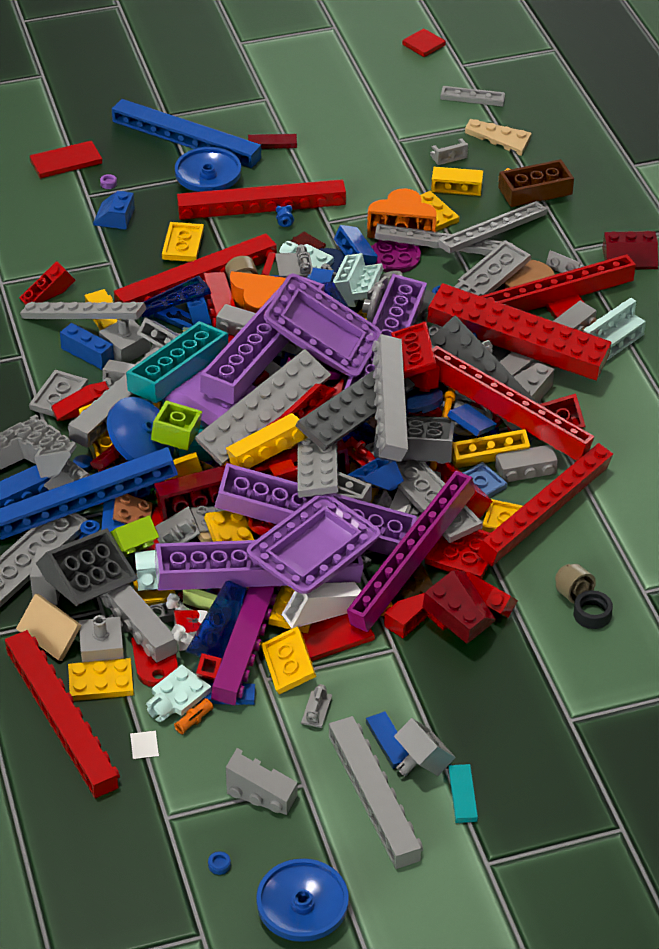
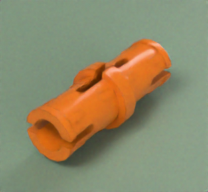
(184, 723)

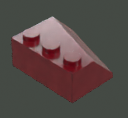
(458, 606)

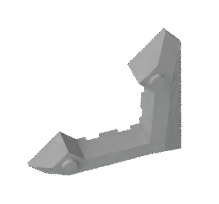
(38, 444)

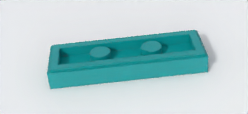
(462, 793)

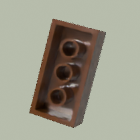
(536, 183)

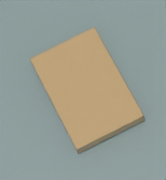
(50, 626)

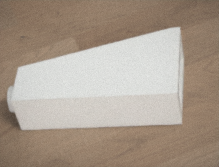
(320, 604)

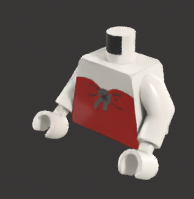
(185, 621)

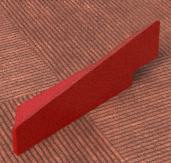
(309, 401)

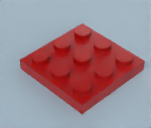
(459, 554)

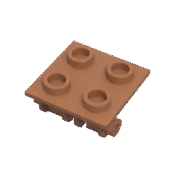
(130, 508)

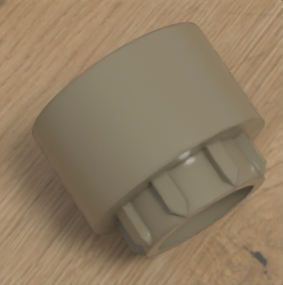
(240, 264)
(574, 580)

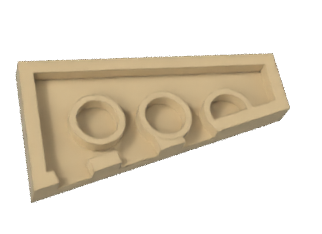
(496, 134)

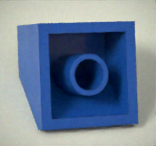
(116, 210)
(380, 474)

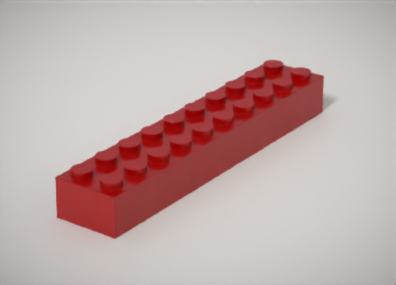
(521, 331)

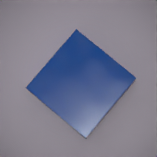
(471, 419)

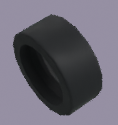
(593, 598)

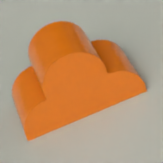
(401, 209)
(253, 290)

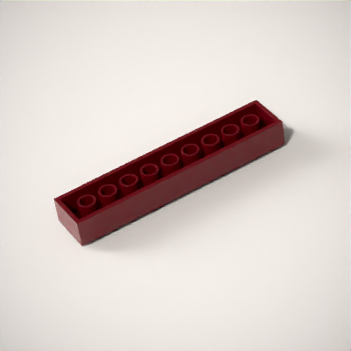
(203, 487)

